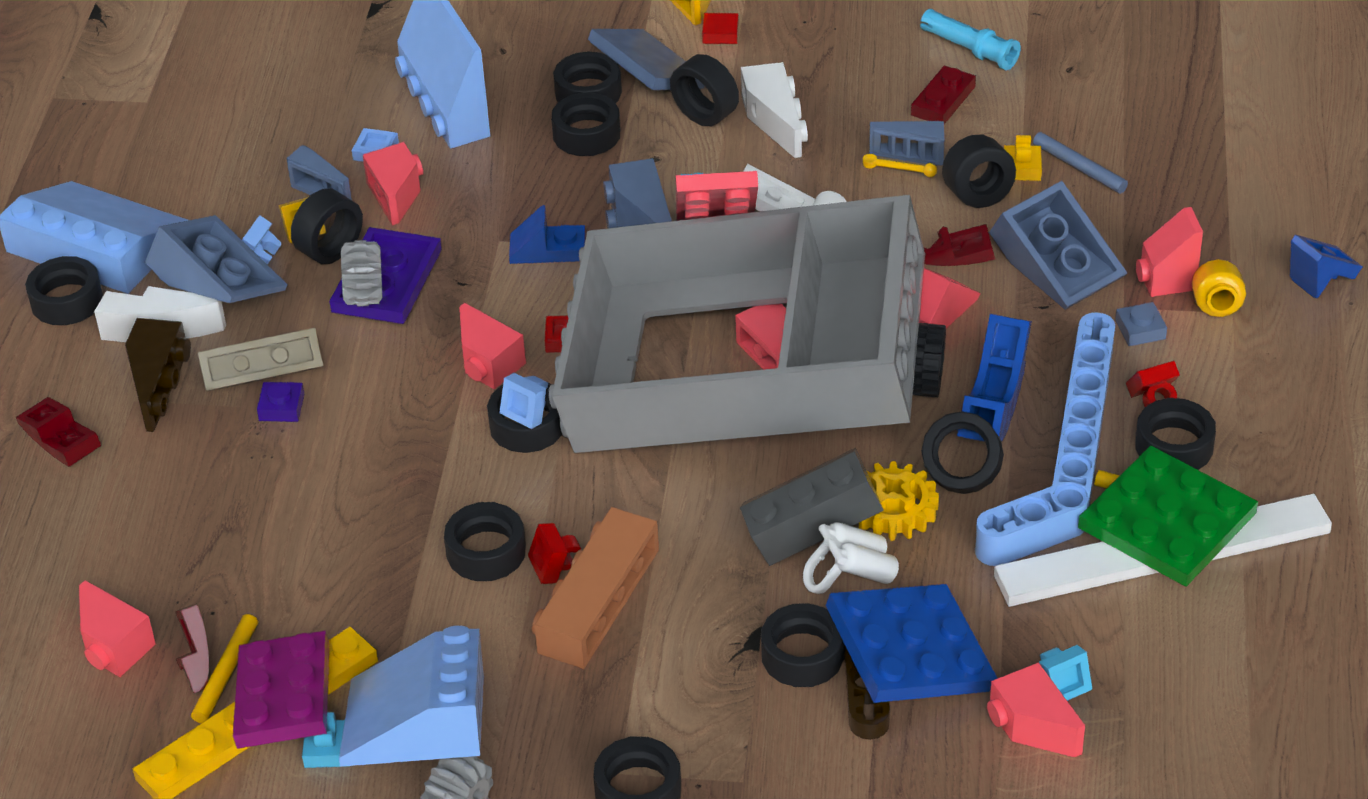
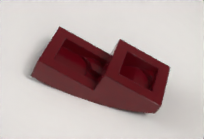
(57, 432)

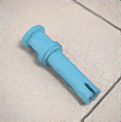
(982, 42)

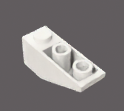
(771, 105)

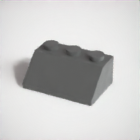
(791, 513)

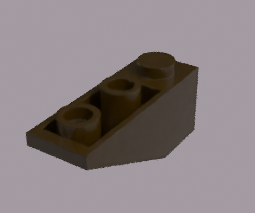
(155, 358)

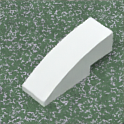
(119, 311)

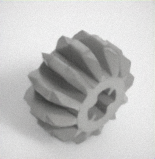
(361, 273)
(459, 779)

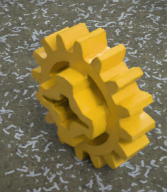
(897, 495)

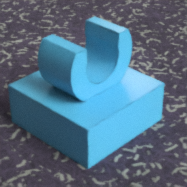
(1068, 670)
(325, 748)

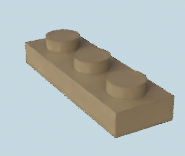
(260, 359)

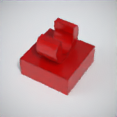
(1154, 380)
(551, 552)

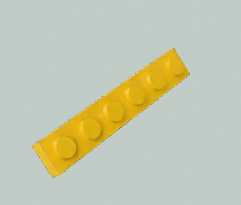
(212, 741)

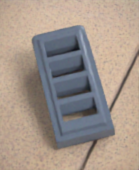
(922, 131)
(312, 173)

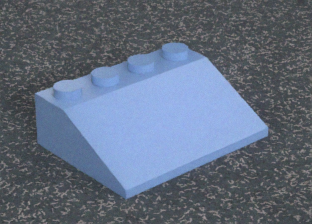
(444, 71)
(87, 225)
(418, 703)

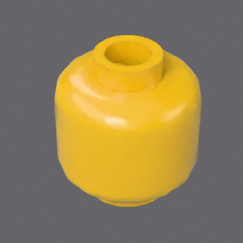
(1218, 288)

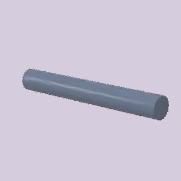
(1080, 162)

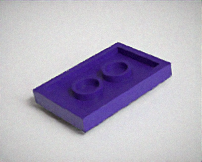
(404, 270)

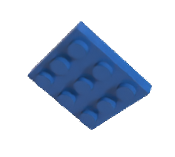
(910, 642)

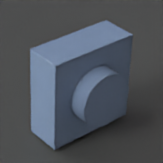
(1141, 324)

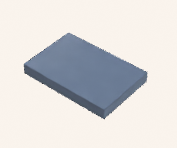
(639, 55)

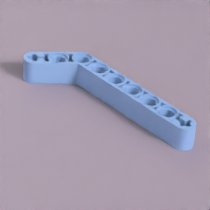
(1054, 512)

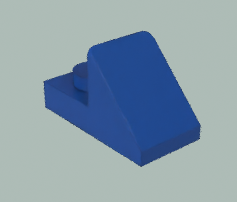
(541, 243)
(1317, 262)

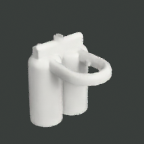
(854, 553)

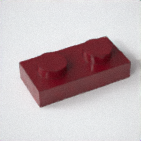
(943, 95)

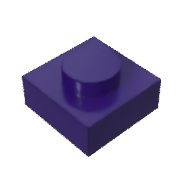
(280, 401)

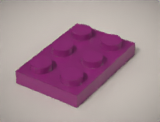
(281, 689)

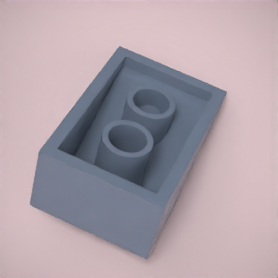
(635, 195)
(1057, 246)
(210, 261)

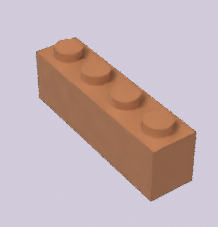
(596, 587)

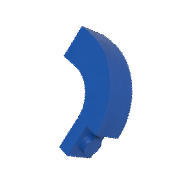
(999, 375)

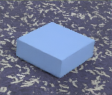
(372, 140)

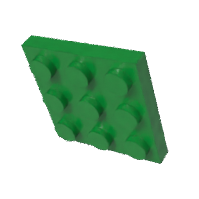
(1168, 515)

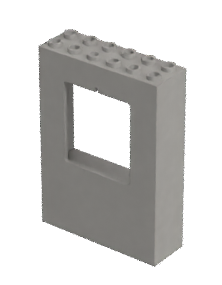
(845, 341)

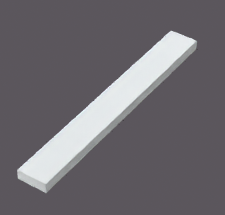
(1103, 564)

